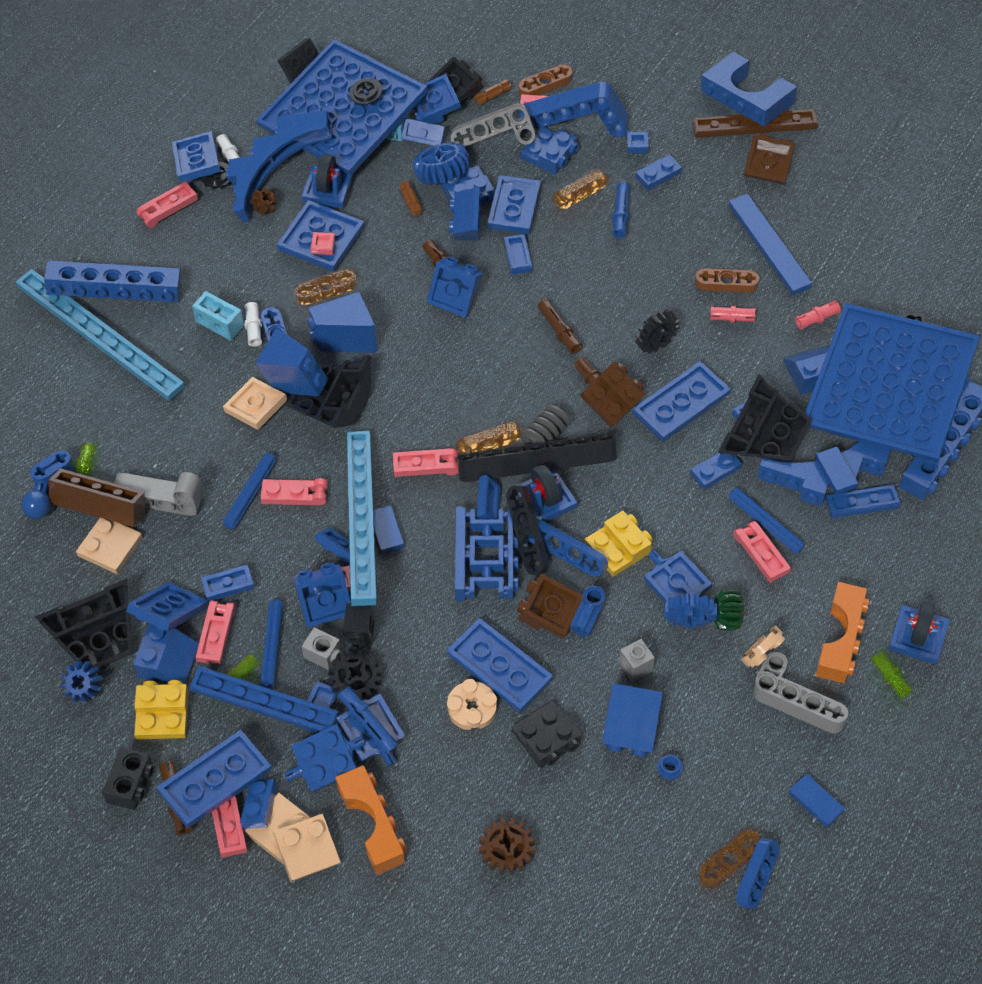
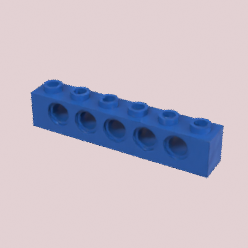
(112, 281)
(965, 419)

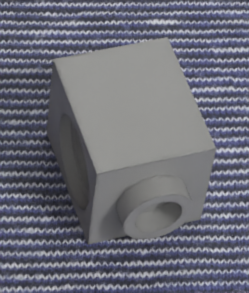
(317, 640)
(636, 660)

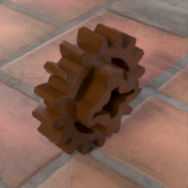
(496, 848)

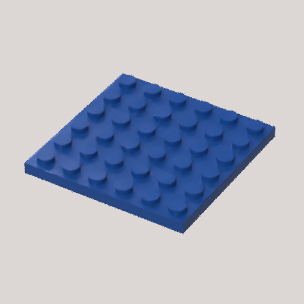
(327, 86)
(892, 381)

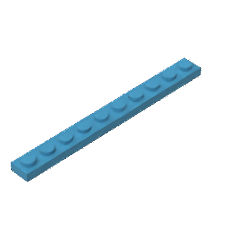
(102, 337)
(361, 519)

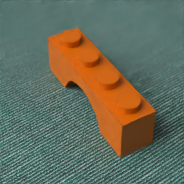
(836, 657)
(359, 793)

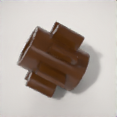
(263, 201)

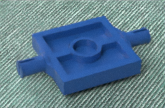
(675, 576)
(353, 728)
(324, 757)

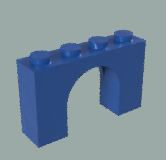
(758, 106)

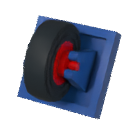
(327, 184)
(548, 494)
(919, 633)

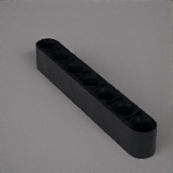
(523, 458)

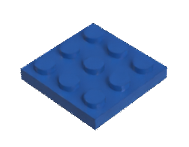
(320, 219)

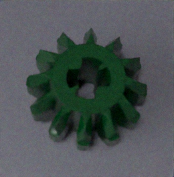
(729, 610)

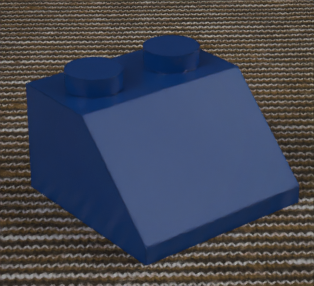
(466, 214)
(806, 368)
(165, 656)

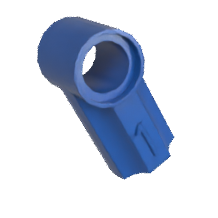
(588, 612)

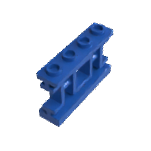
(466, 554)

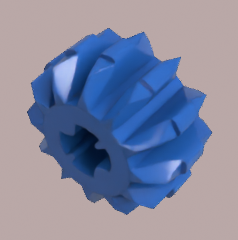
(73, 680)

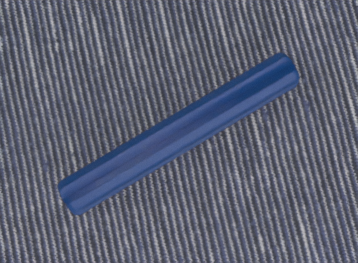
(249, 491)
(766, 520)
(271, 644)

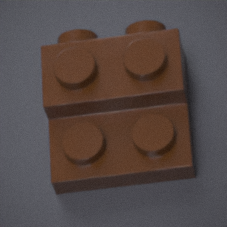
(769, 159)
(613, 393)
(549, 605)

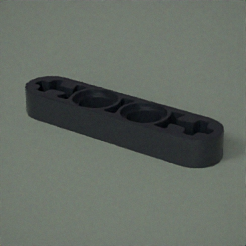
(523, 531)

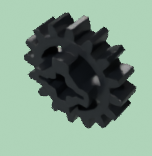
(657, 331)
(349, 667)

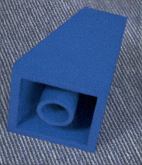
(342, 326)
(291, 366)
(632, 719)

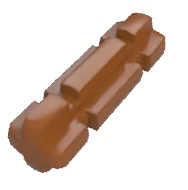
(492, 92)
(410, 198)

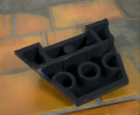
(342, 395)
(767, 426)
(93, 627)

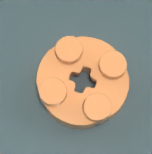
(757, 652)
(473, 718)

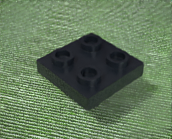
(298, 59)

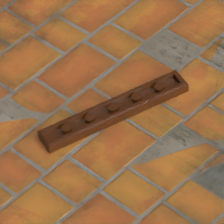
(741, 125)

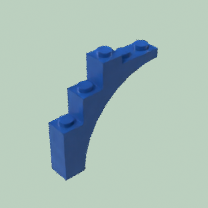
(292, 135)
(810, 478)

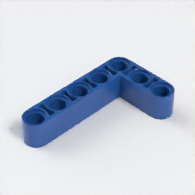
(577, 103)

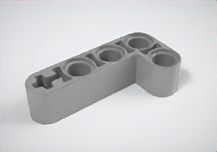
(491, 129)
(164, 495)
(801, 696)

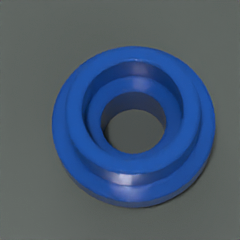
(670, 760)

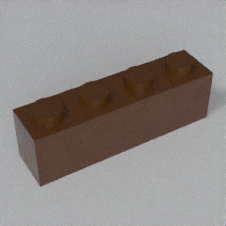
(97, 497)

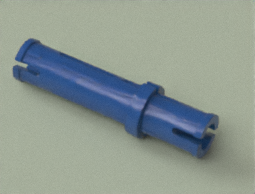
(620, 216)
(367, 719)

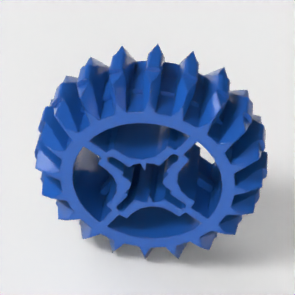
(441, 163)

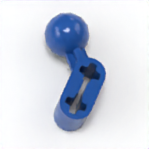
(37, 502)

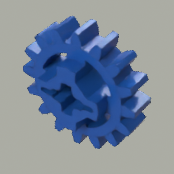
(690, 610)

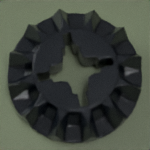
(371, 85)
(211, 181)

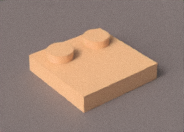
(255, 403)
(109, 545)
(282, 815)
(306, 847)

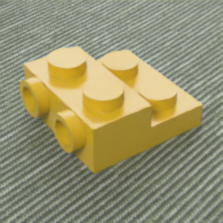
(620, 542)
(161, 710)

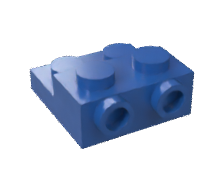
(437, 102)
(550, 149)
(471, 179)
(454, 286)
(322, 594)

